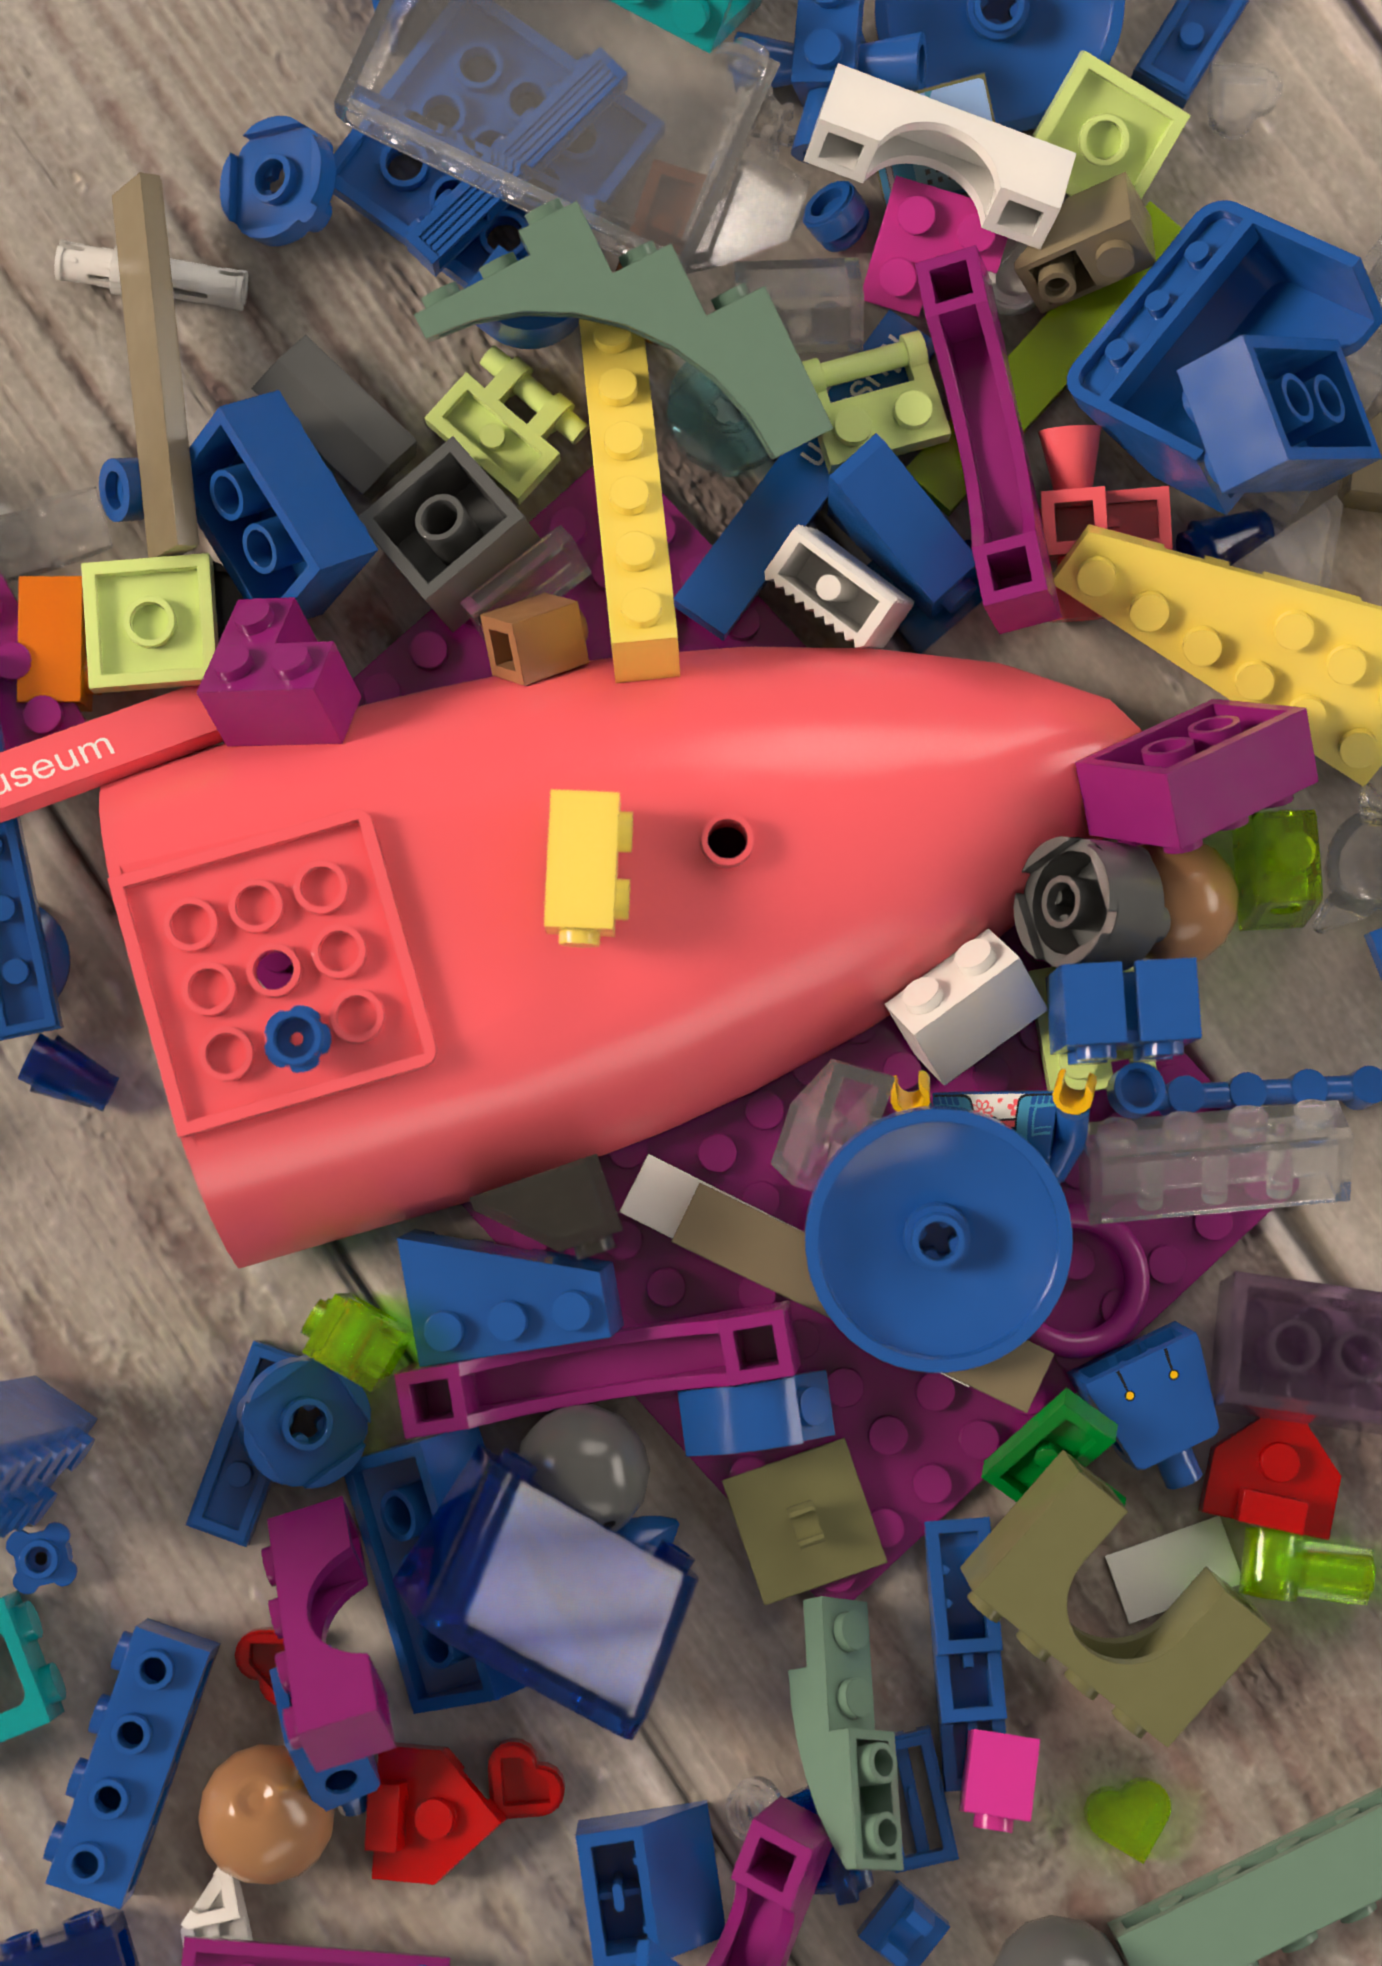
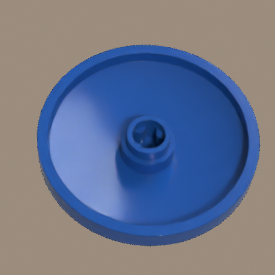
(1017, 43)
(938, 1239)

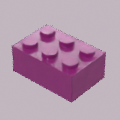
(1197, 774)

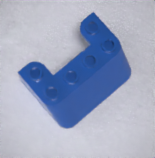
(1215, 281)

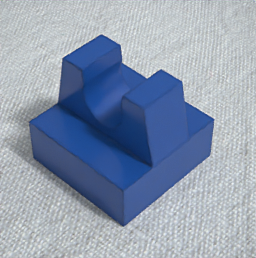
(903, 1927)

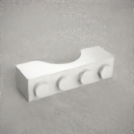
(1008, 174)

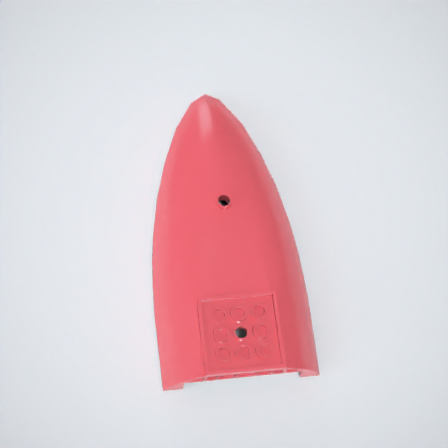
(411, 889)

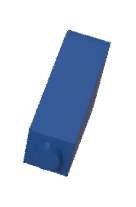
(901, 528)

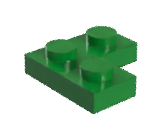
(1060, 1425)

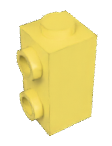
(583, 866)

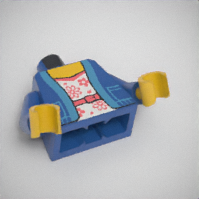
(1049, 1119)

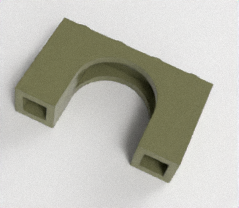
(1152, 1676)

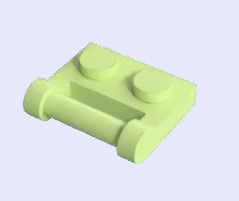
(903, 415)

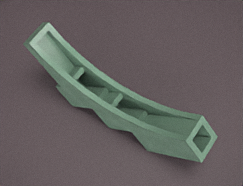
(567, 276)

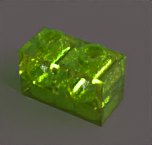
(356, 1339)

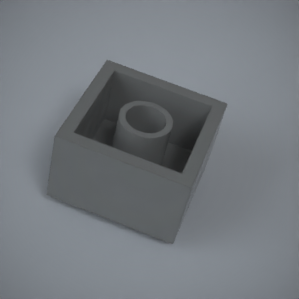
(448, 529)

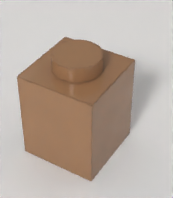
(535, 638)

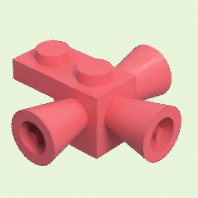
(1075, 503)

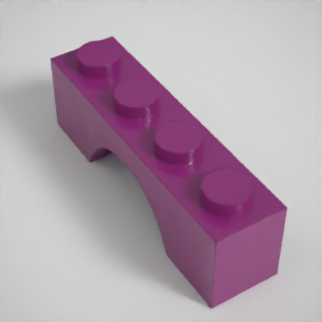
(335, 1694)
(773, 1886)

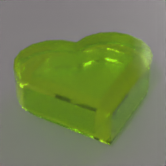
(1129, 1816)

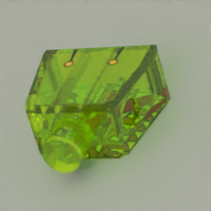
(1276, 867)

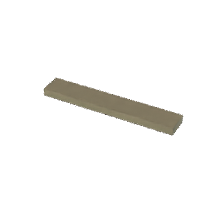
(155, 367)
(776, 1259)

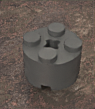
(1090, 903)

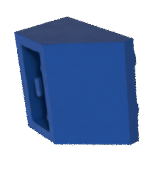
(649, 1880)

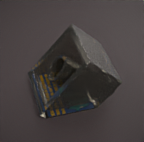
(559, 1208)

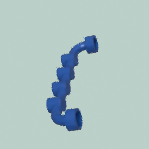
(1141, 1090)

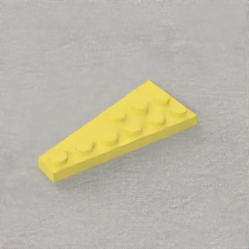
(1245, 635)

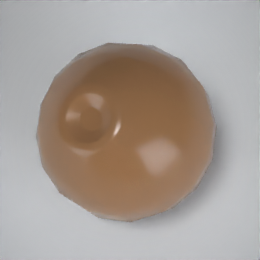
(1200, 901)
(261, 1817)

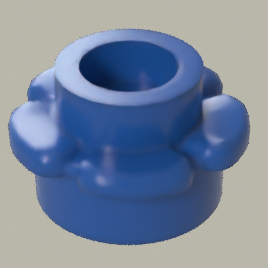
(279, 1033)

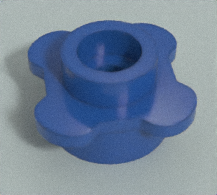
(59, 1565)

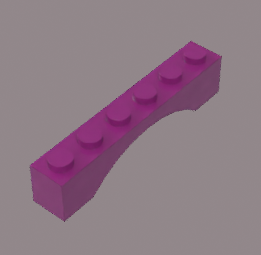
(994, 458)
(636, 1360)

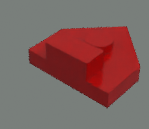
(1272, 1478)
(424, 1815)

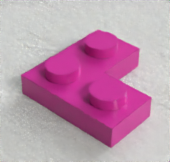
(918, 227)

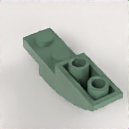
(842, 1754)

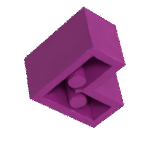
(276, 680)

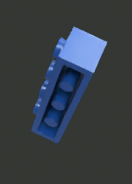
(131, 1762)

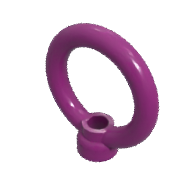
(1132, 1304)

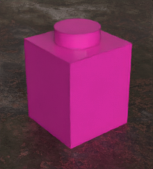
(999, 1779)

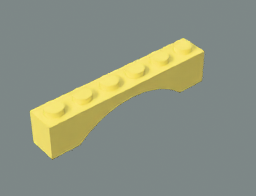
(629, 504)

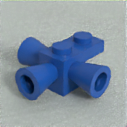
(829, 35)

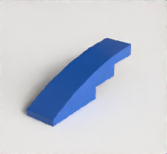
(963, 1645)

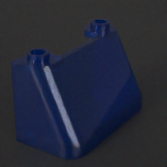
(548, 1593)

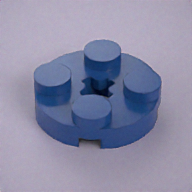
(303, 198)
(295, 1459)

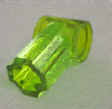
(1288, 1566)

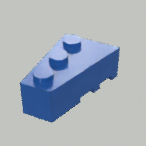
(502, 1299)

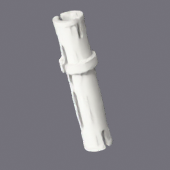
(190, 280)

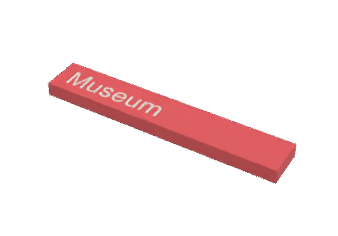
(103, 751)

